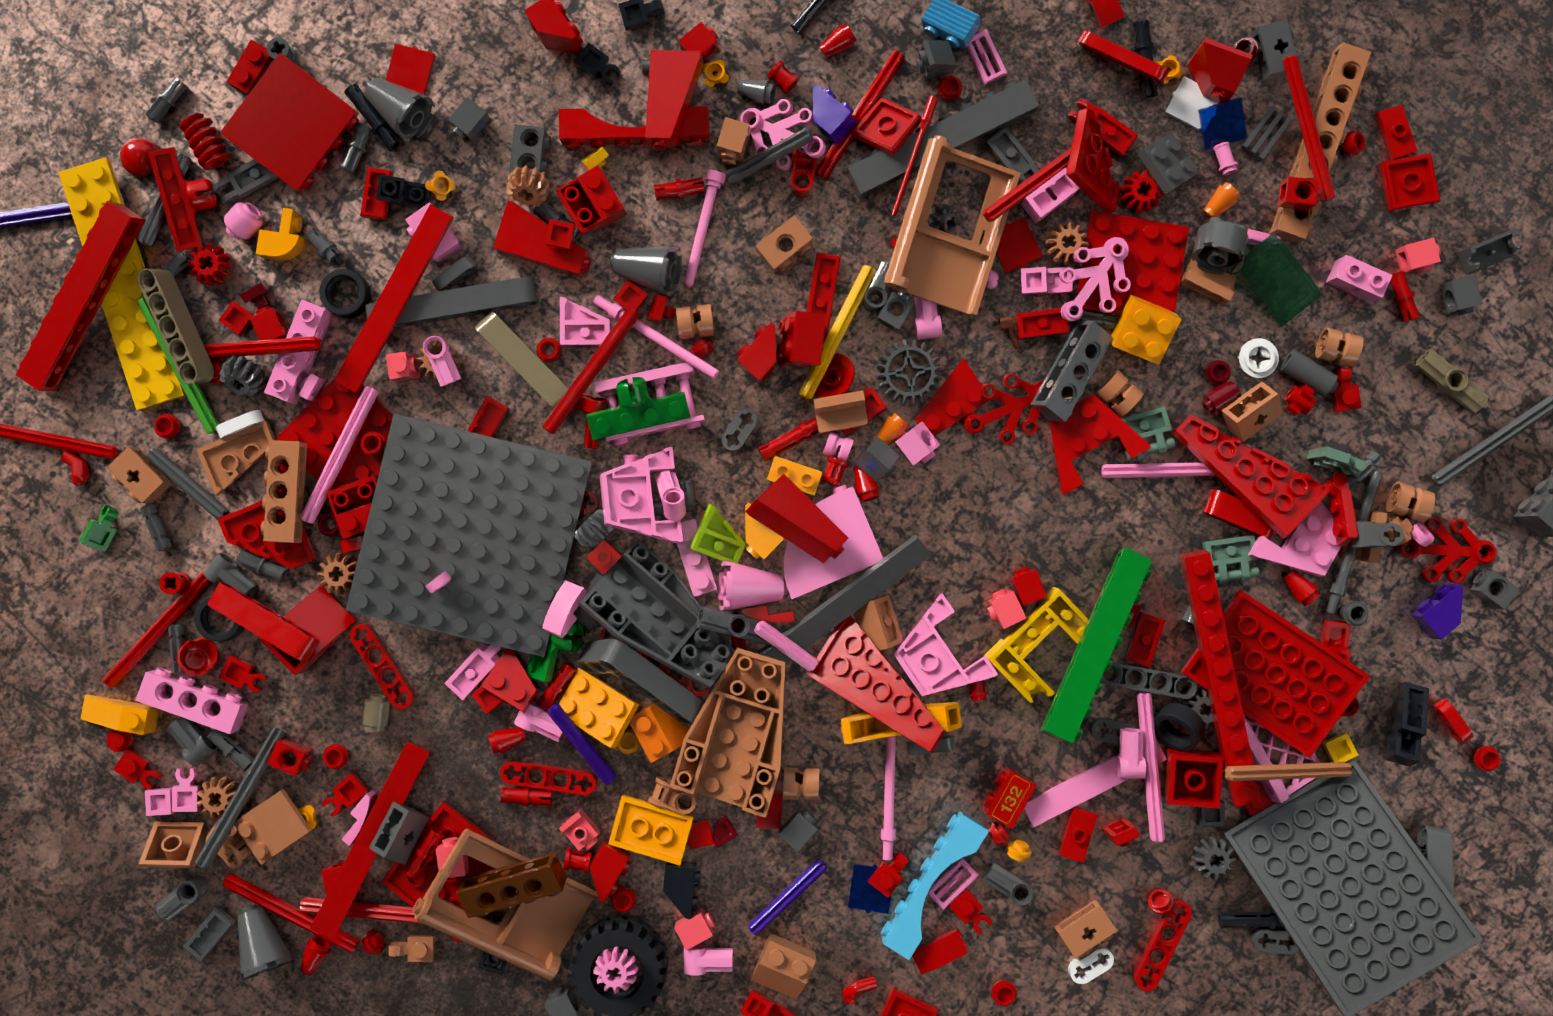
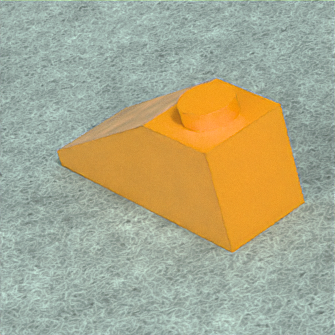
(120, 714)

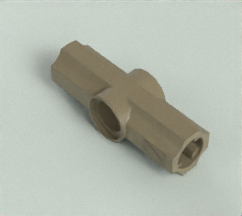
(1463, 391)

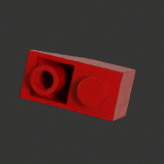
(607, 867)

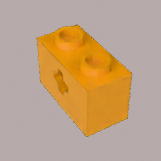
(802, 476)

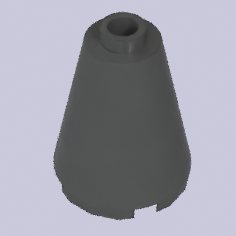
(400, 107)
(649, 266)
(259, 943)

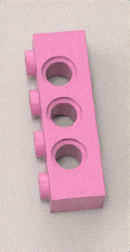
(294, 367)
(154, 693)

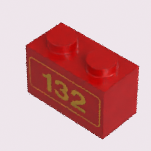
(1008, 797)

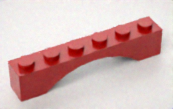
(581, 128)

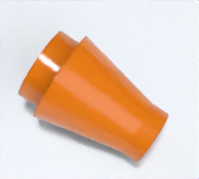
(1223, 199)
(892, 429)

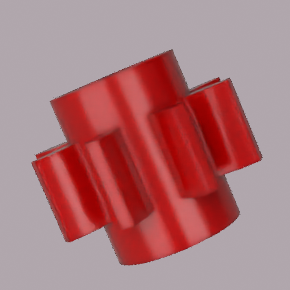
(1300, 400)

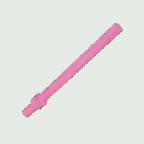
(615, 311)
(888, 833)

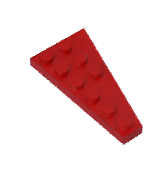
(1260, 480)

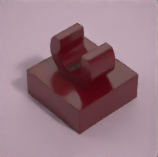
(256, 293)

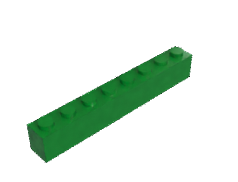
(1096, 645)

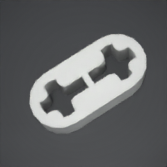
(239, 423)
(1094, 969)

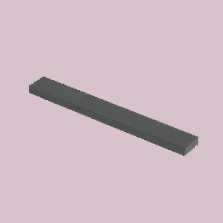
(852, 596)

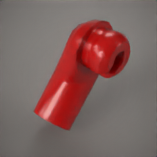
(79, 468)
(858, 987)

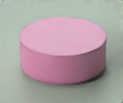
(1422, 534)
(438, 582)

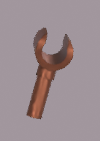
(1007, 323)

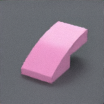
(1045, 281)
(560, 613)
(361, 813)

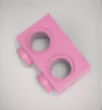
(1049, 196)

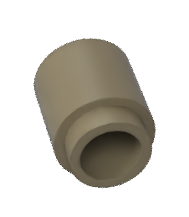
(376, 713)

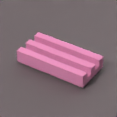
(977, 63)
(945, 875)

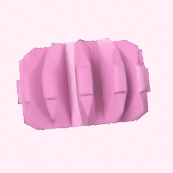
(614, 979)

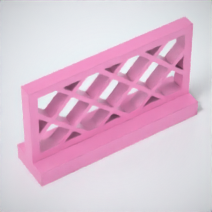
(1274, 788)

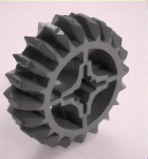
(907, 360)

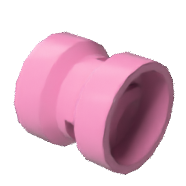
(832, 444)

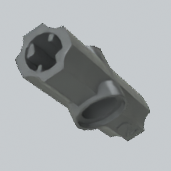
(721, 622)

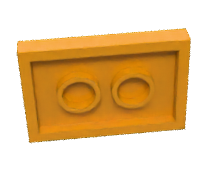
(598, 708)
(651, 830)

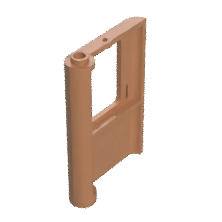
(938, 263)
(528, 933)

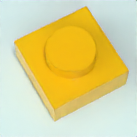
(595, 158)
(1340, 748)

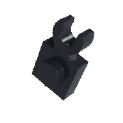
(594, 63)

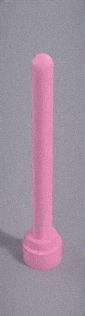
(714, 182)

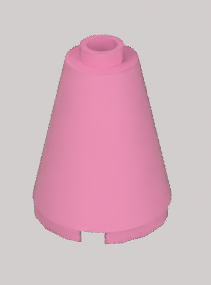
(747, 586)

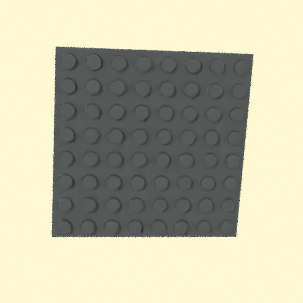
(484, 514)

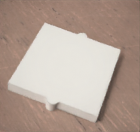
(1187, 102)

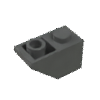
(935, 59)

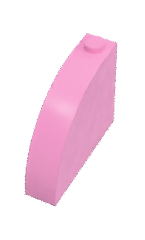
(806, 573)

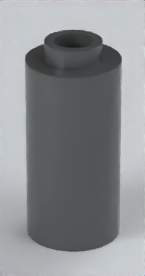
(1309, 373)

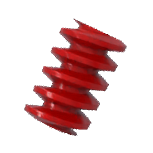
(203, 141)

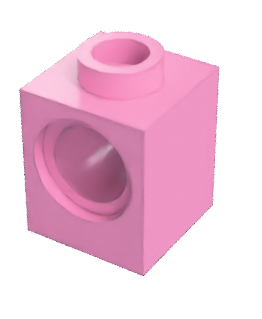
(918, 444)

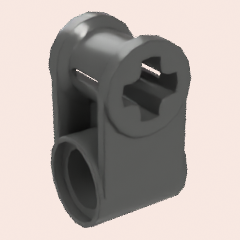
(1372, 535)

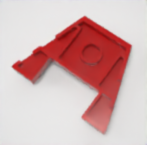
(1085, 430)

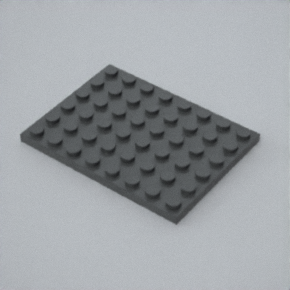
(1352, 889)

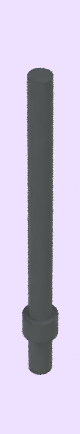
(1339, 588)

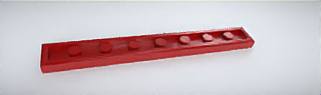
(394, 298)
(360, 856)

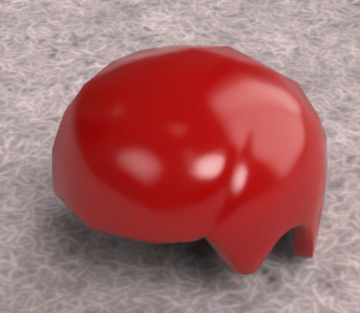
(135, 156)
(197, 657)

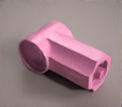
(927, 320)
(442, 363)
(671, 495)
(538, 720)
(1131, 762)
(701, 960)

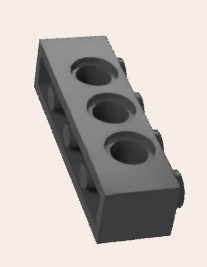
(1072, 371)

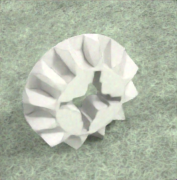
(1266, 350)

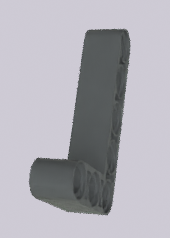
(619, 659)
(1145, 682)
(1437, 849)

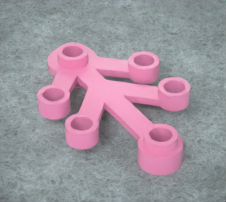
(778, 130)
(1098, 276)

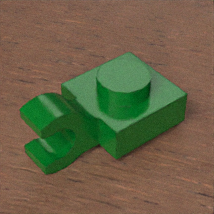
(100, 533)

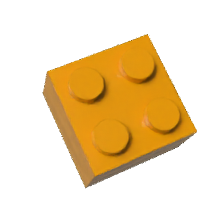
(1145, 329)

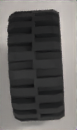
(625, 934)

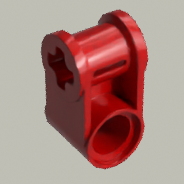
(802, 169)

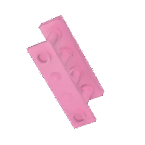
(657, 378)

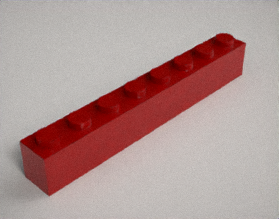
(80, 296)

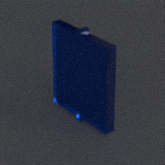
(1222, 123)
(864, 895)

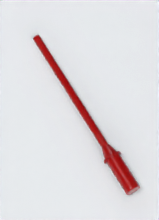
(925, 121)

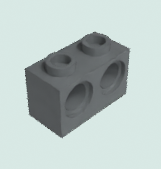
(522, 153)

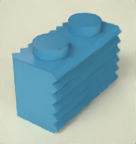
(950, 23)

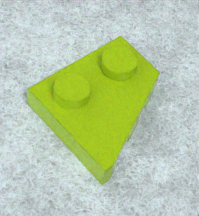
(717, 537)

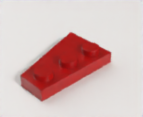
(953, 400)

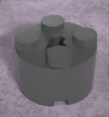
(1220, 246)

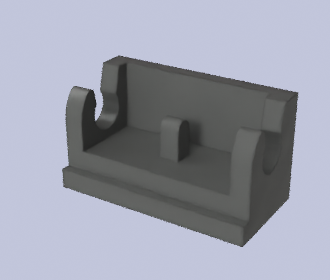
(1489, 252)

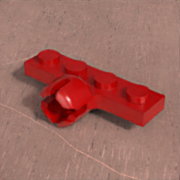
(180, 198)

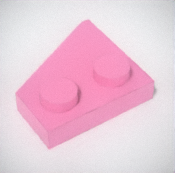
(581, 326)

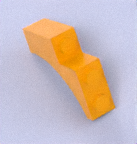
(866, 727)

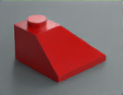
(1218, 69)

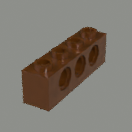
(474, 890)

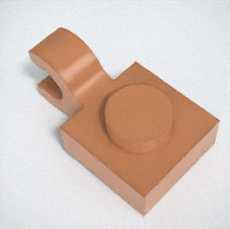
(418, 948)

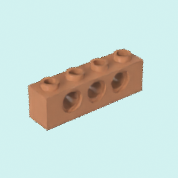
(293, 503)

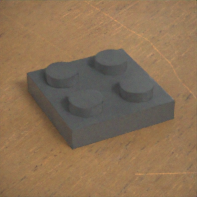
(1168, 163)

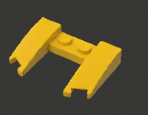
(1009, 653)

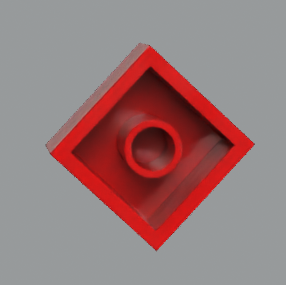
(1193, 778)

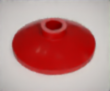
(840, 368)

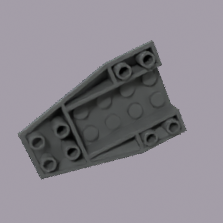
(657, 614)

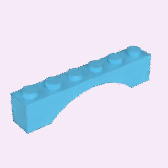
(961, 840)

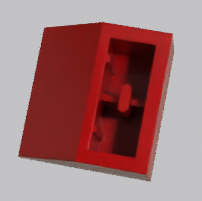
(554, 26)
(591, 201)
(801, 339)
(760, 357)
(352, 506)

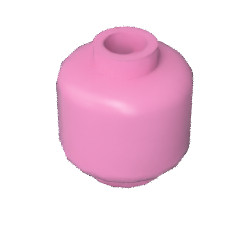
(243, 220)

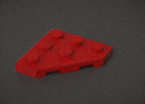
(1091, 162)
(244, 530)

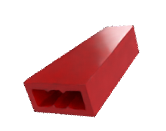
(670, 90)
(524, 237)
(798, 520)

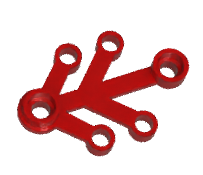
(1013, 406)
(1451, 550)

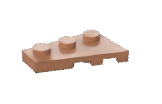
(234, 455)

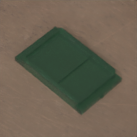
(1278, 279)

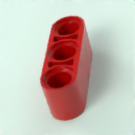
(1236, 513)

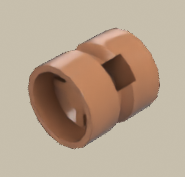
(686, 321)
(1343, 348)
(1117, 384)
(1413, 502)
(801, 784)

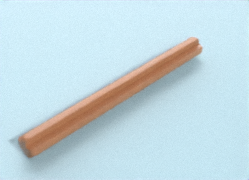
(1287, 771)

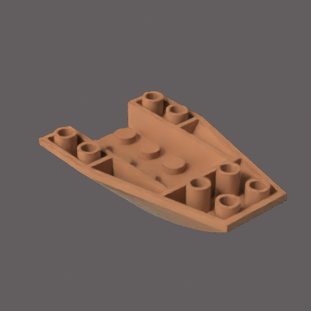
(737, 736)

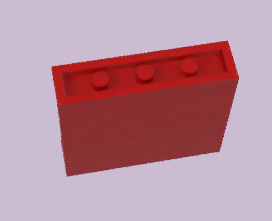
(290, 123)

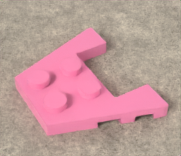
(629, 499)
(1307, 548)
(930, 661)

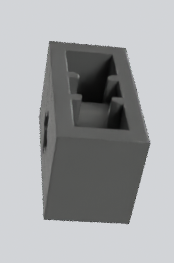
(1274, 44)
(398, 833)

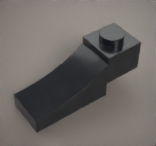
(1409, 725)

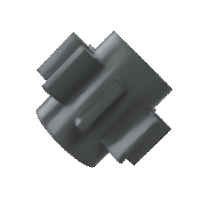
(943, 218)

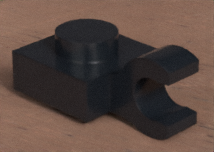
(636, 13)

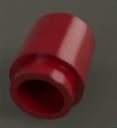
(1220, 397)

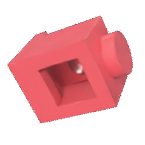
(402, 367)
(580, 820)

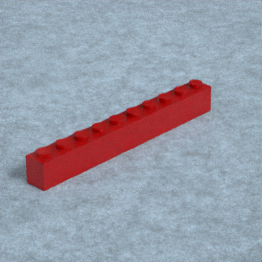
(1219, 672)

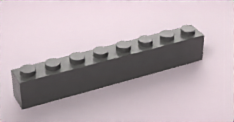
(961, 130)

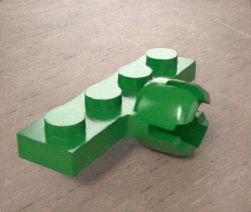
(637, 410)
(543, 667)

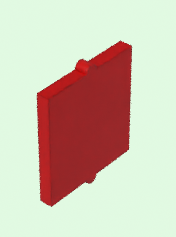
(410, 67)
(1017, 246)

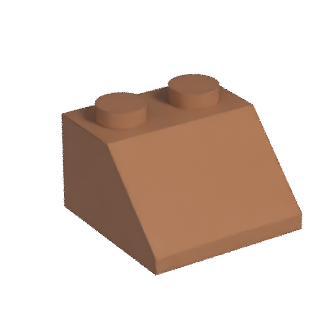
(272, 826)
(784, 966)

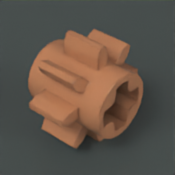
(1405, 525)

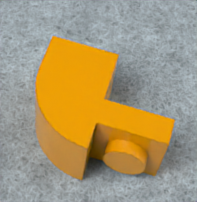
(285, 243)

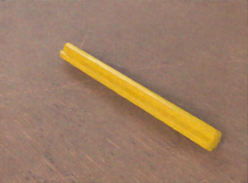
(838, 331)

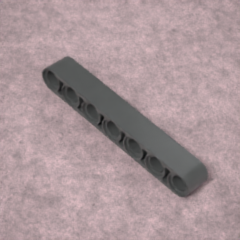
(466, 301)

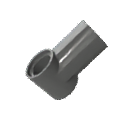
(878, 288)
(225, 570)
(194, 743)
(1007, 882)
(182, 897)

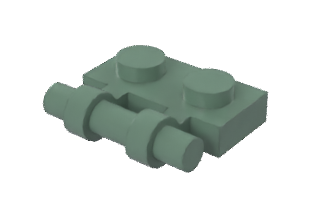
(1151, 423)
(1329, 457)
(1232, 551)

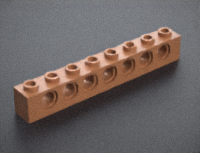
(1356, 63)

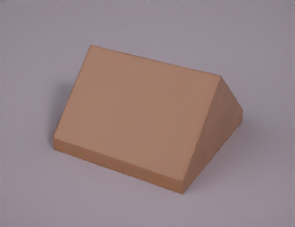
(173, 845)

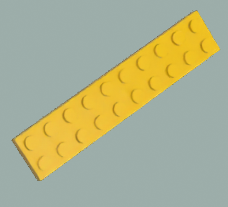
(141, 357)

